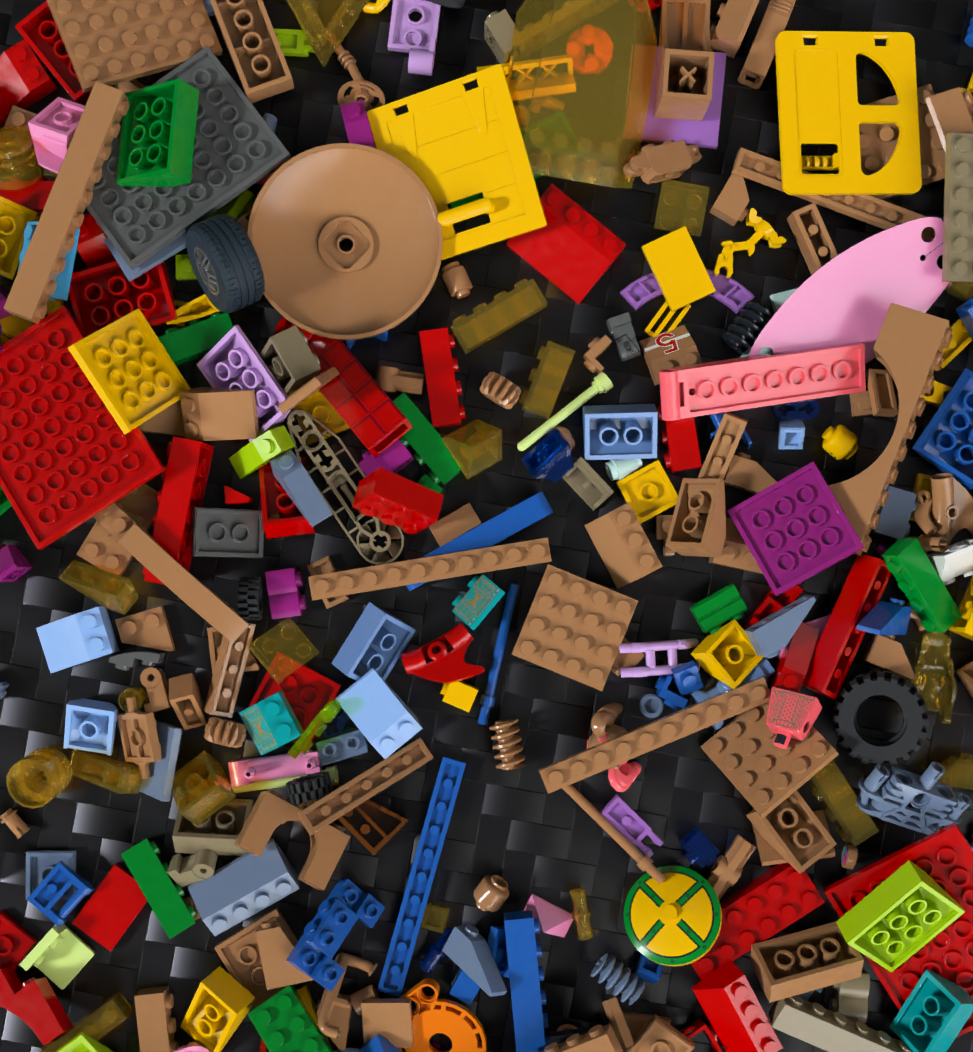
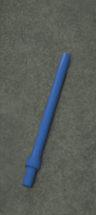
(488, 699)

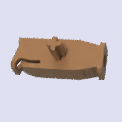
(763, 44)

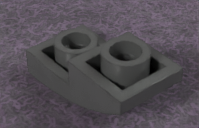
(131, 659)

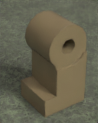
(193, 867)

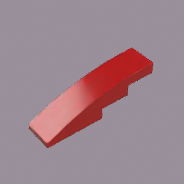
(772, 604)

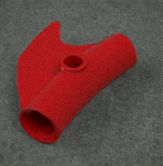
(443, 658)

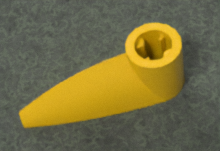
(195, 310)

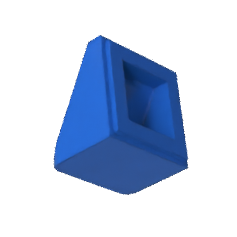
(648, 969)

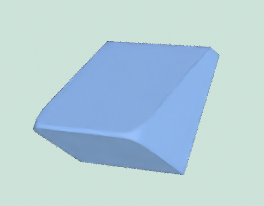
(791, 434)

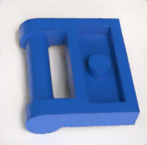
(54, 887)

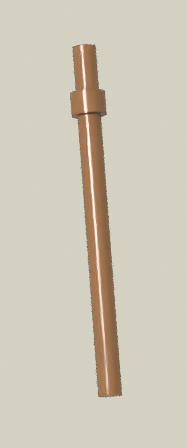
(643, 861)

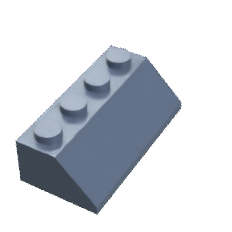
(244, 888)

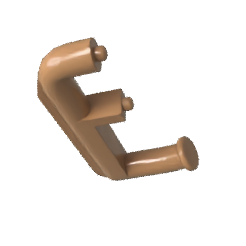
(330, 998)

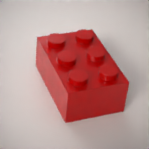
(397, 501)

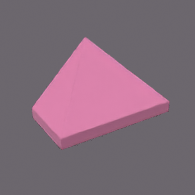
(551, 918)

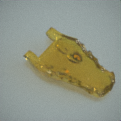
(935, 675)

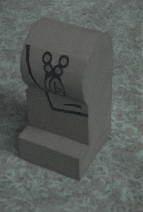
(623, 336)

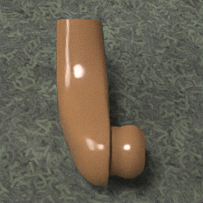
(922, 513)

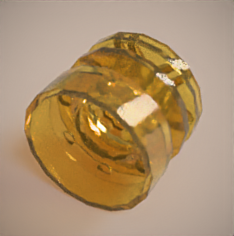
(17, 159)
(39, 777)

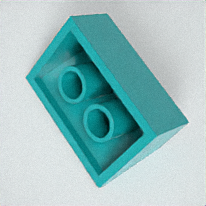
(932, 1014)

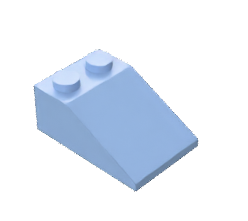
(77, 639)
(379, 713)

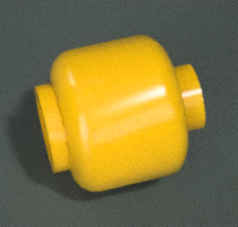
(840, 442)

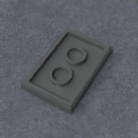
(227, 533)

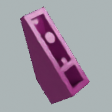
(357, 124)

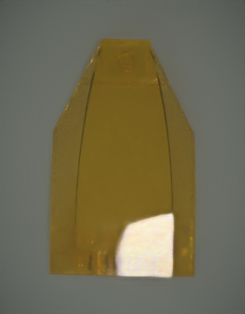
(582, 85)

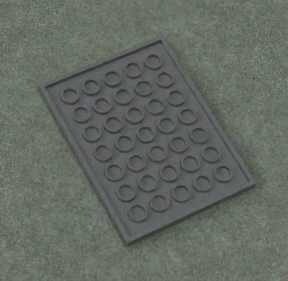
(229, 156)

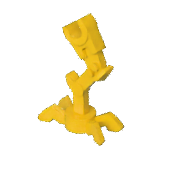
(763, 230)

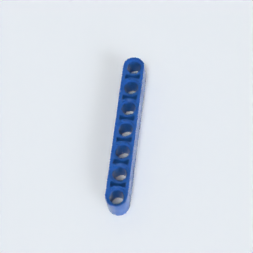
(496, 528)

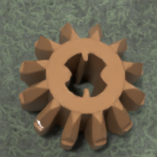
(500, 390)
(225, 732)

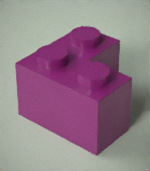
(391, 459)

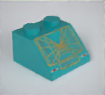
(477, 601)
(271, 722)

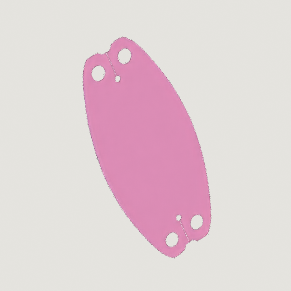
(854, 291)

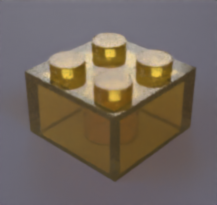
(201, 788)

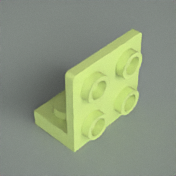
(59, 955)

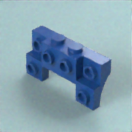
(329, 929)

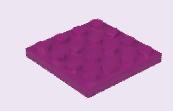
(795, 529)

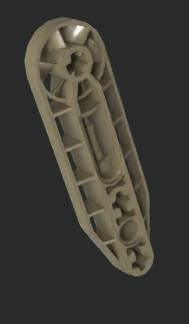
(336, 476)

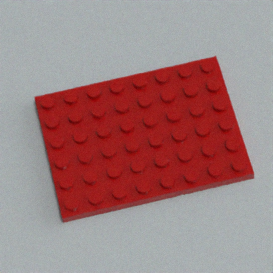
(58, 439)
(949, 863)

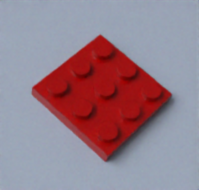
(305, 691)

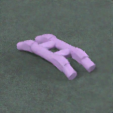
(649, 649)

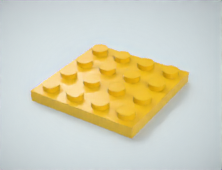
(130, 370)

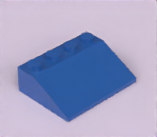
(949, 434)

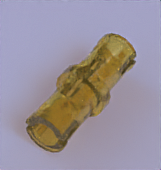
(581, 914)

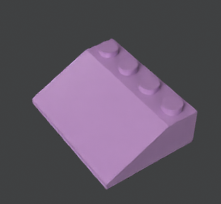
(238, 366)

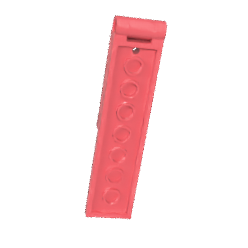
(761, 381)

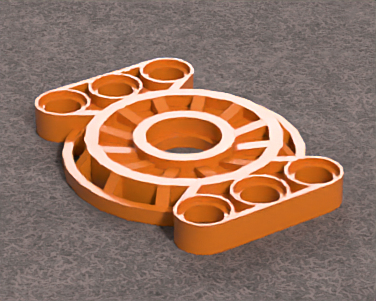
(444, 1017)

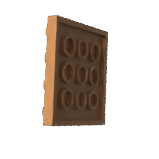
(880, 140)
(574, 627)
(758, 767)

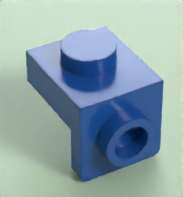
(687, 678)
(671, 698)

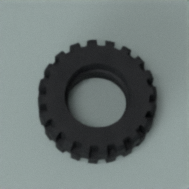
(880, 750)

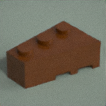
(372, 824)

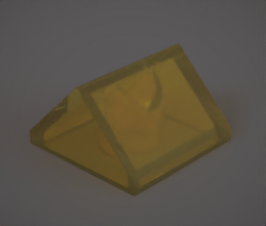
(475, 447)

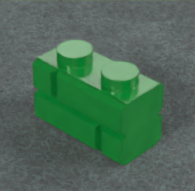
(718, 608)

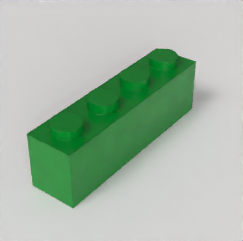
(196, 338)
(427, 443)
(921, 585)
(158, 888)

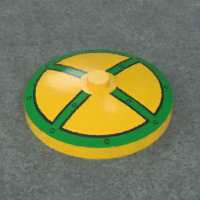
(673, 919)

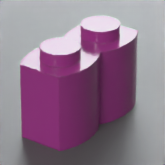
(285, 593)

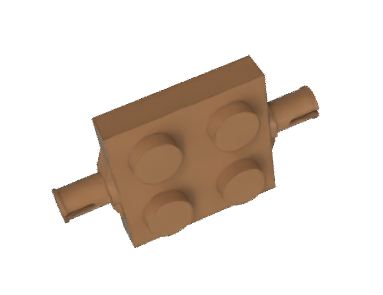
(139, 737)

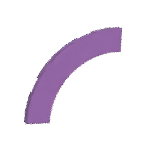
(727, 291)

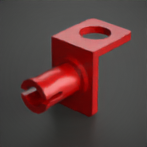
(709, 1032)

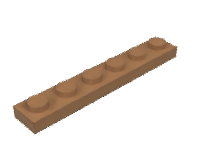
(364, 786)

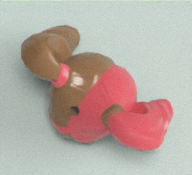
(604, 729)

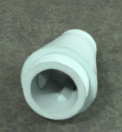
(620, 468)

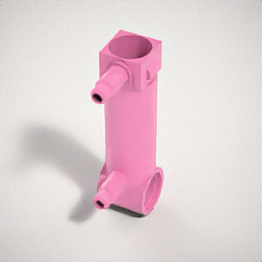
(272, 767)

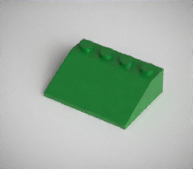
(158, 136)

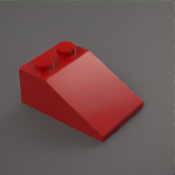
(22, 79)
(279, 512)

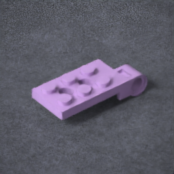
(415, 38)

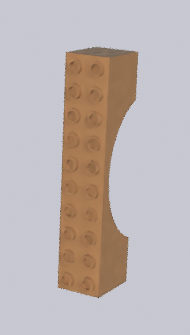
(684, 60)
(911, 352)

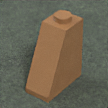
(275, 946)

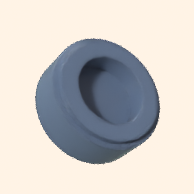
(651, 705)

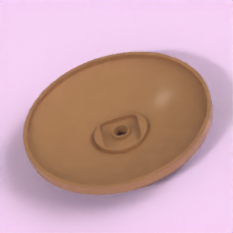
(353, 196)

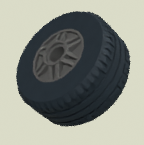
(225, 263)

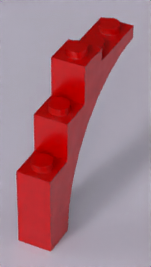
(35, 1005)

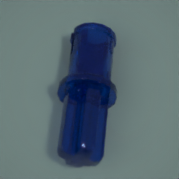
(435, 954)

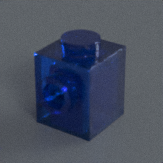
(699, 848)

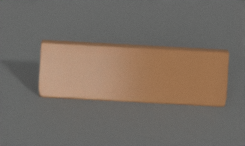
(228, 674)

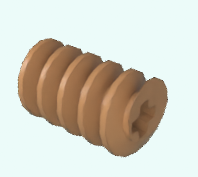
(507, 744)

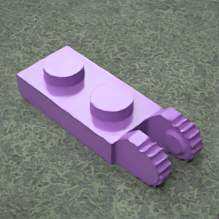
(629, 824)

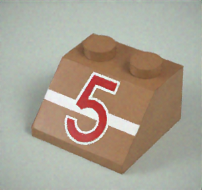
(669, 350)

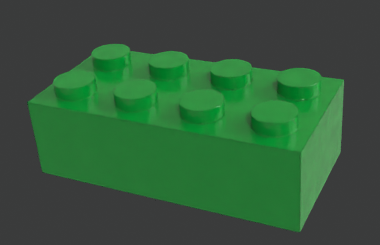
(288, 1024)

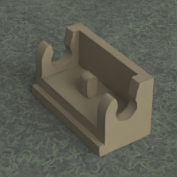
(587, 484)

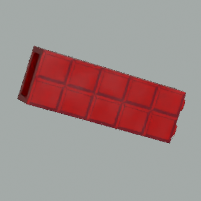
(358, 397)

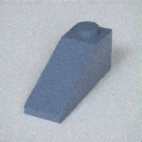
(300, 487)
(778, 628)
(474, 957)

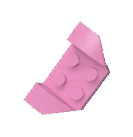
(53, 132)

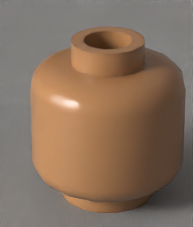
(491, 893)

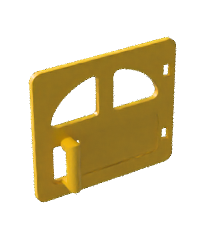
(822, 107)

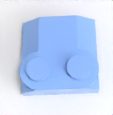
(90, 725)

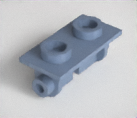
(342, 747)

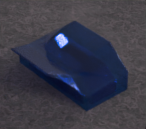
(550, 457)

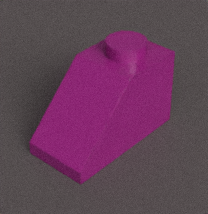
(12, 563)

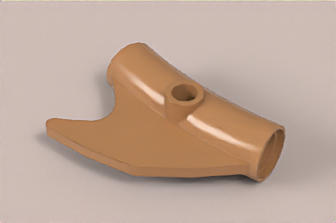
(950, 506)

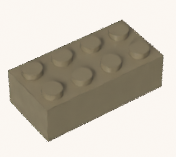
(290, 359)

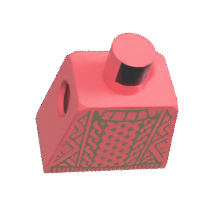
(791, 715)

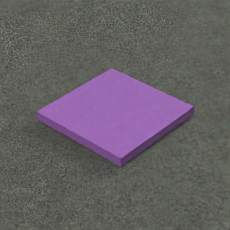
(698, 133)

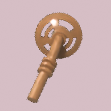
(361, 89)

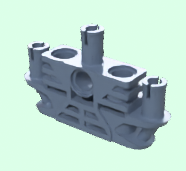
(911, 799)

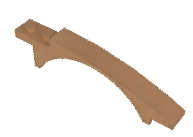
(151, 555)

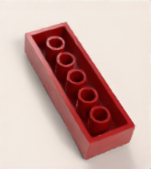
(182, 490)
(759, 913)

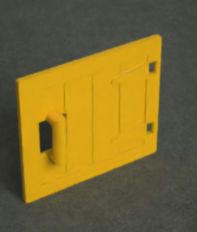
(466, 147)

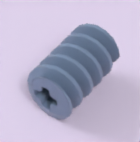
(619, 978)

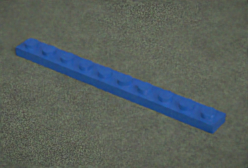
(421, 876)

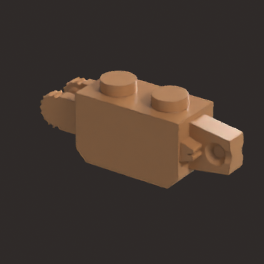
(662, 161)

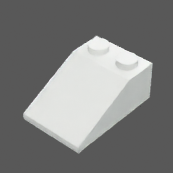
(954, 561)

